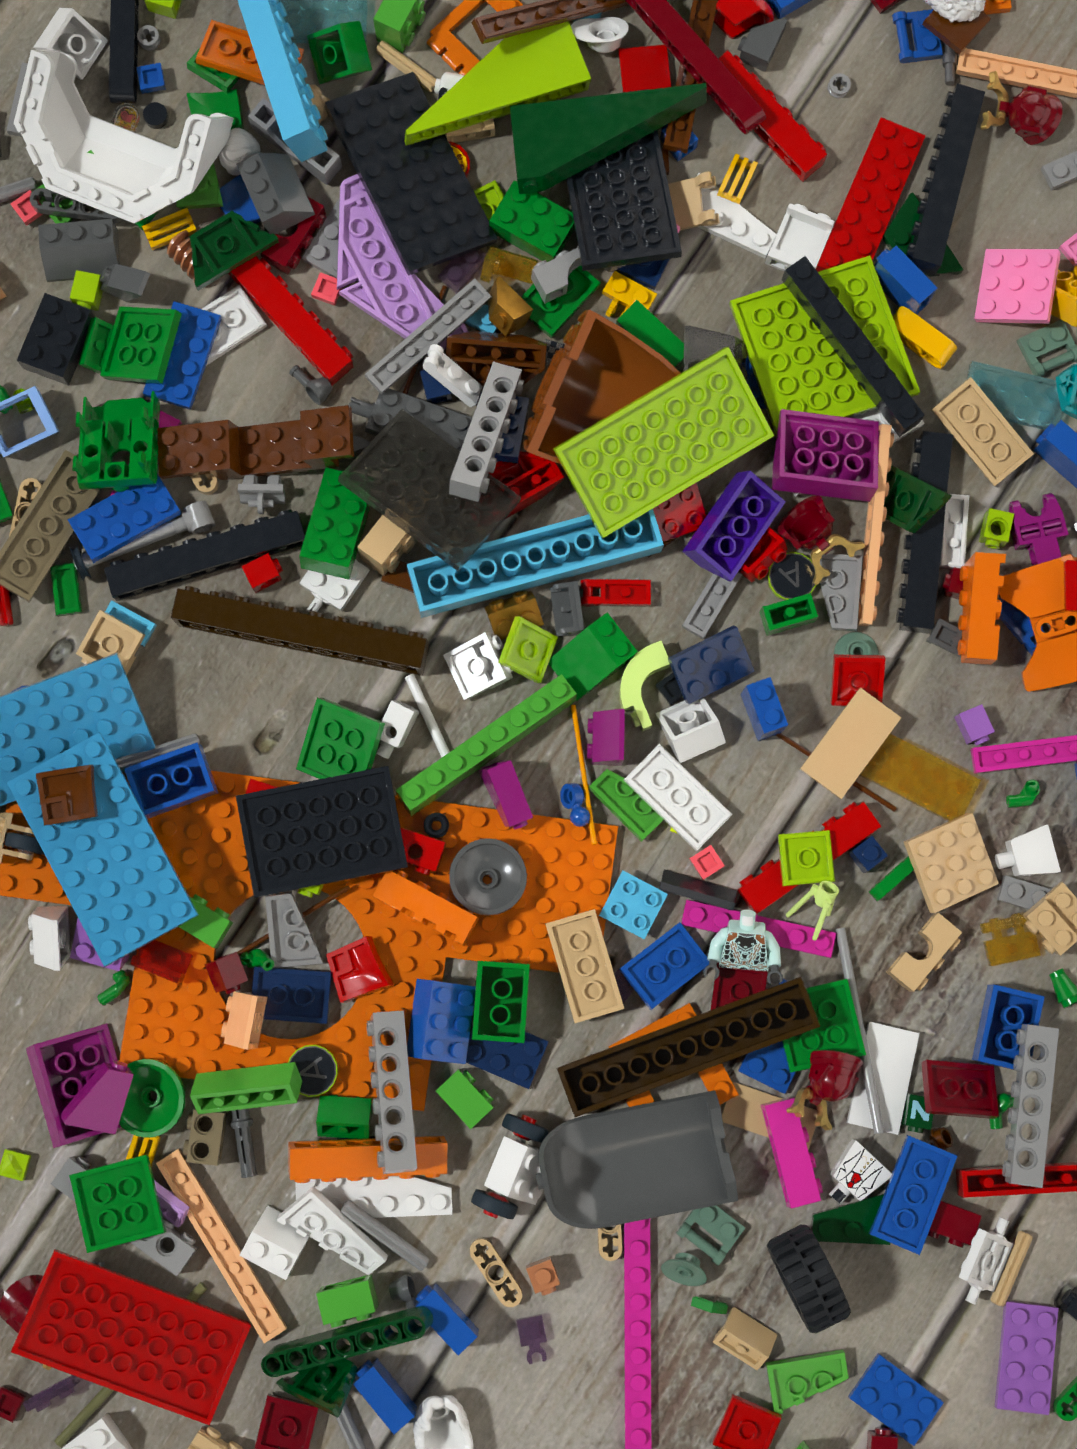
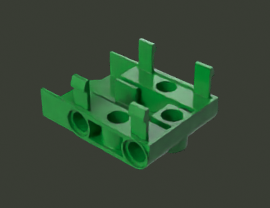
(113, 428)

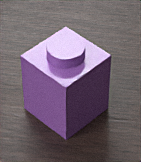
(975, 725)

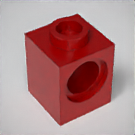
(262, 572)

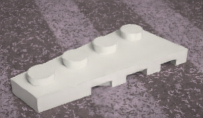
(737, 224)
(325, 1223)

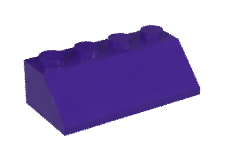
(734, 525)

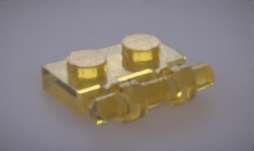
(1012, 947)

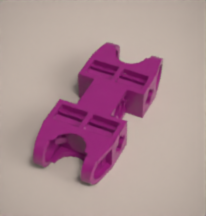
(1041, 532)

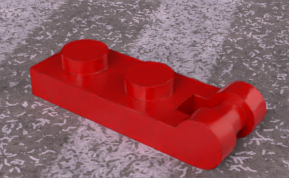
(616, 592)

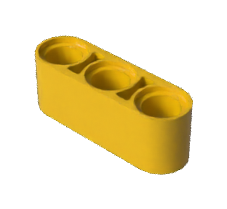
(923, 338)

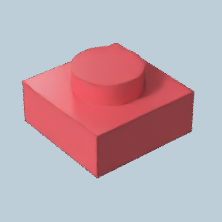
(24, 208)
(326, 289)
(706, 862)

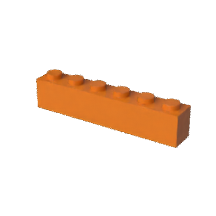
(358, 1159)

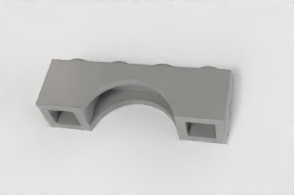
(264, 122)
(552, 276)

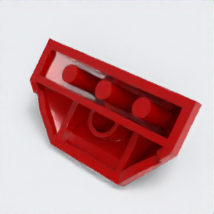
(529, 478)

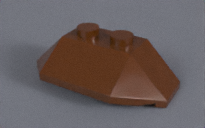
(478, 350)

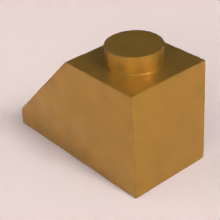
(507, 308)

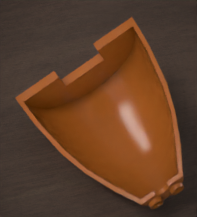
(590, 380)

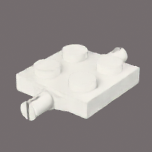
(332, 589)
(986, 1260)

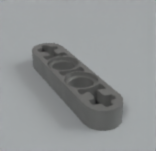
(76, 211)

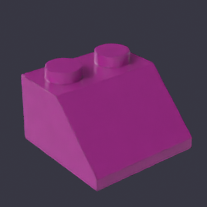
(607, 737)

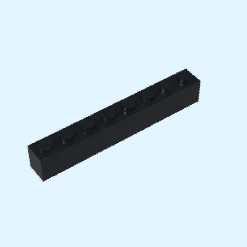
(945, 179)
(852, 346)
(925, 546)
(205, 555)

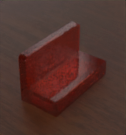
(163, 961)

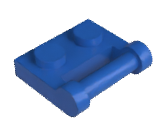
(926, 43)

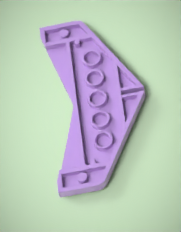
(371, 259)

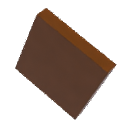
(956, 34)

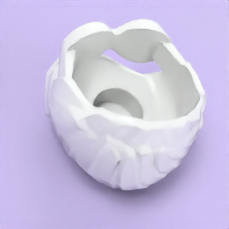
(238, 148)

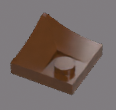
(67, 794)

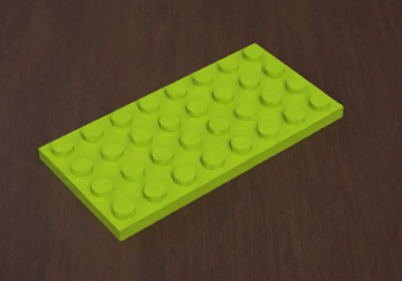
(664, 442)

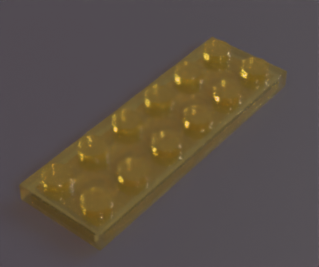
(921, 778)

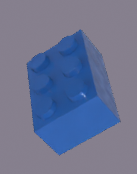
(171, 780)
(1000, 1019)
(441, 1021)

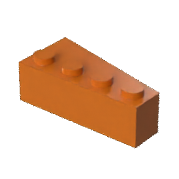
(980, 608)
(425, 906)

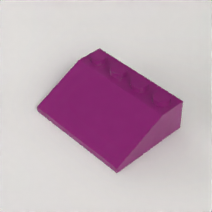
(826, 455)
(61, 1071)

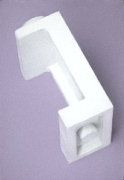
(799, 235)

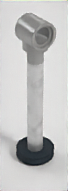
(194, 518)

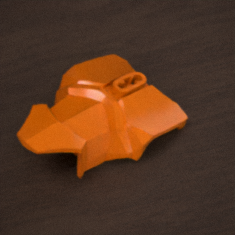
(1040, 595)

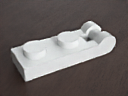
(452, 376)

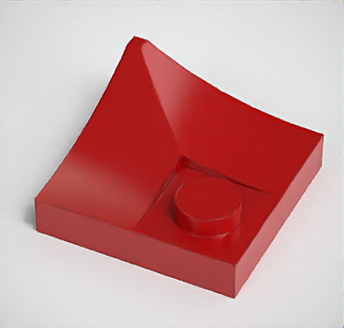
(357, 970)

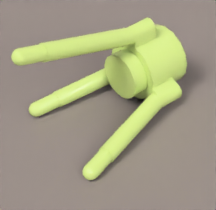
(824, 897)

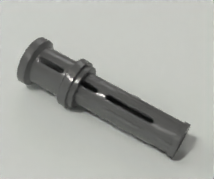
(241, 1123)

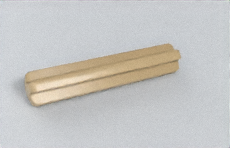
(405, 65)
(1011, 1268)

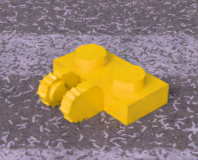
(626, 292)

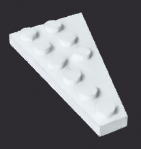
(386, 1197)

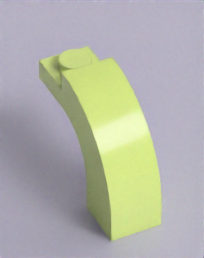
(641, 666)

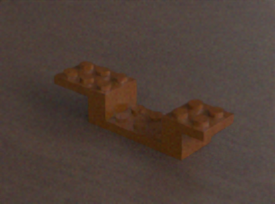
(258, 450)

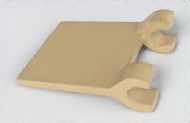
(687, 202)

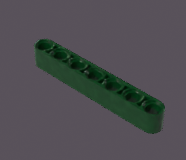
(355, 1334)

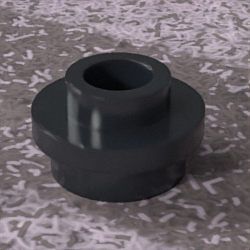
(428, 825)

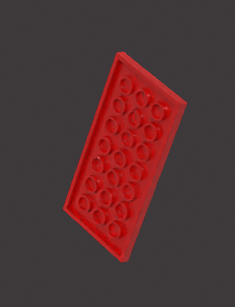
(131, 1337)

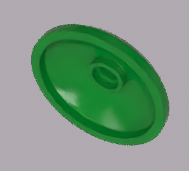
(147, 1116)

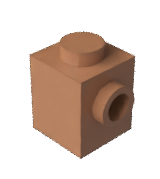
(543, 1276)

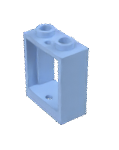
(43, 412)

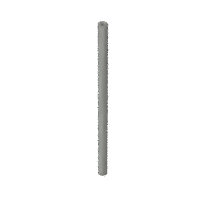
(867, 1066)

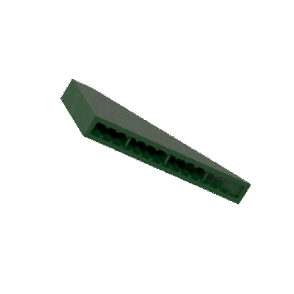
(572, 134)

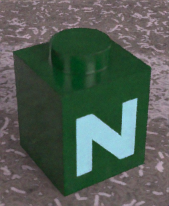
(915, 1115)

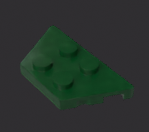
(900, 235)
(226, 246)
(911, 500)
(323, 1385)

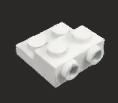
(477, 665)

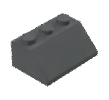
(275, 190)
(78, 246)

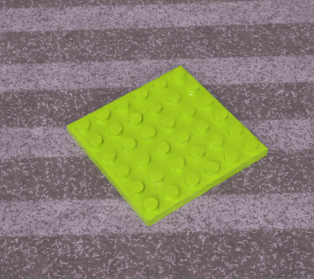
(797, 363)

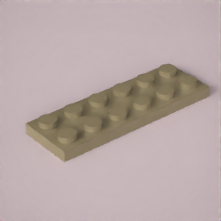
(43, 530)

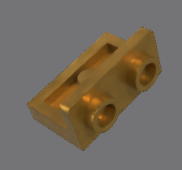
(502, 612)

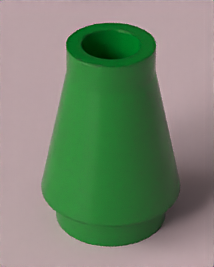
(1064, 988)

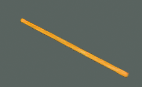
(583, 773)

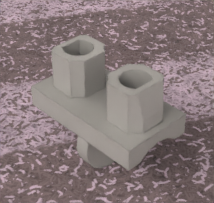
(261, 494)

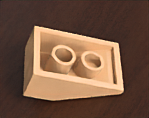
(244, 1020)

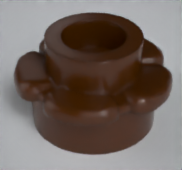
(941, 1138)

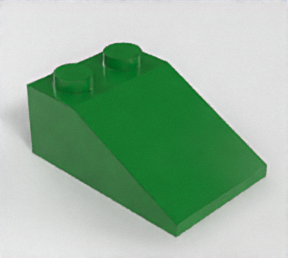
(593, 655)

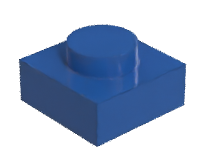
(151, 78)

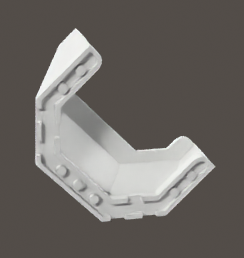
(127, 171)

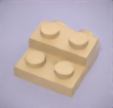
(109, 637)
(1054, 919)

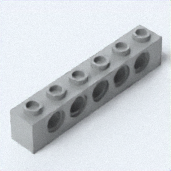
(490, 415)
(394, 1025)
(1036, 1145)
(174, 1260)

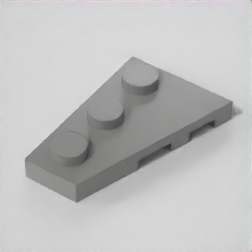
(842, 590)
(288, 933)

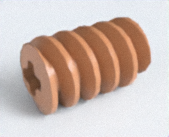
(181, 251)

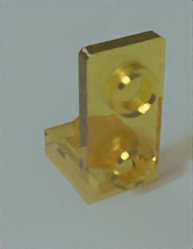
(507, 264)

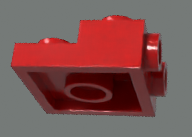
(768, 550)

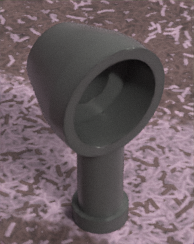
(316, 389)
(404, 1290)

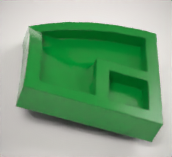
(217, 102)

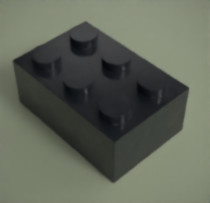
(55, 339)

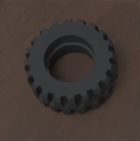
(809, 1278)

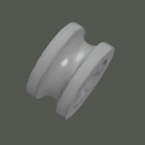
(148, 29)
(844, 81)

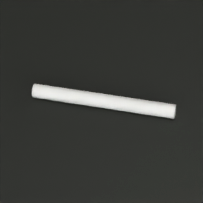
(427, 715)

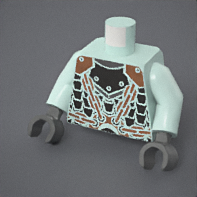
(745, 946)

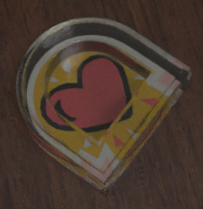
(126, 116)

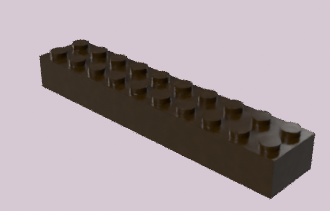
(300, 631)
(688, 1046)

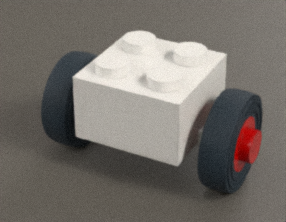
(513, 1169)

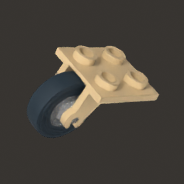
(25, 843)

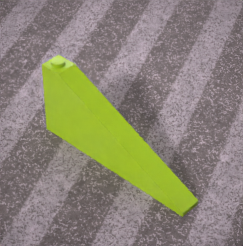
(516, 72)

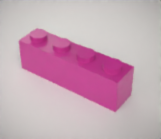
(791, 1154)

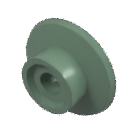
(856, 640)
(684, 1270)

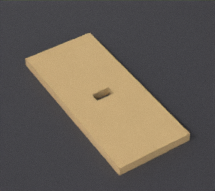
(746, 1113)

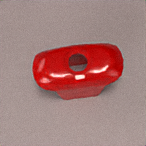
(738, 16)

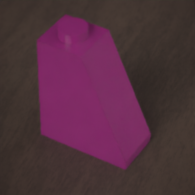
(506, 793)
(101, 1099)

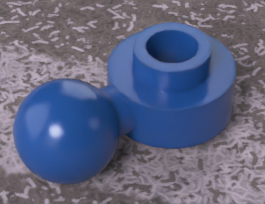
(572, 798)

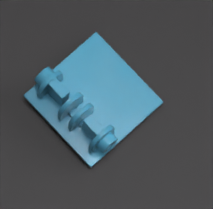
(633, 904)

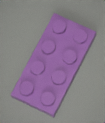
(1026, 1357)

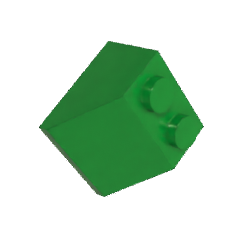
(339, 52)

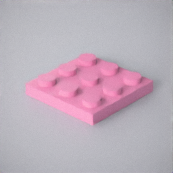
(1017, 286)

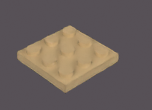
(951, 862)

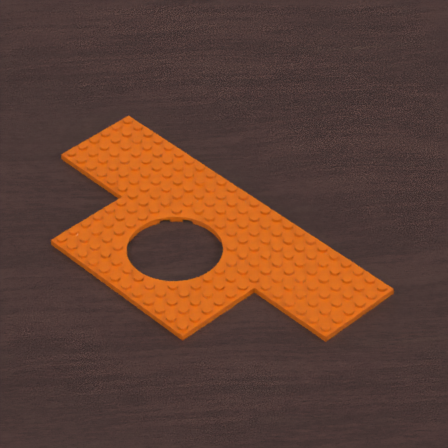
(209, 855)

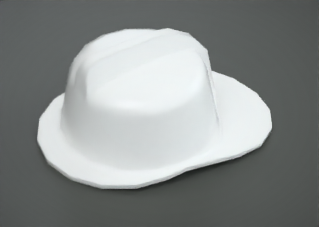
(601, 33)

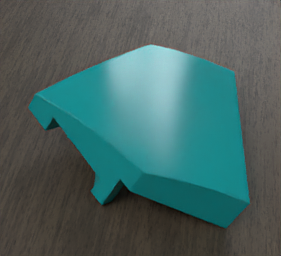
(1067, 390)

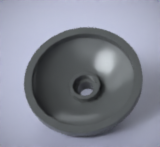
(489, 859)

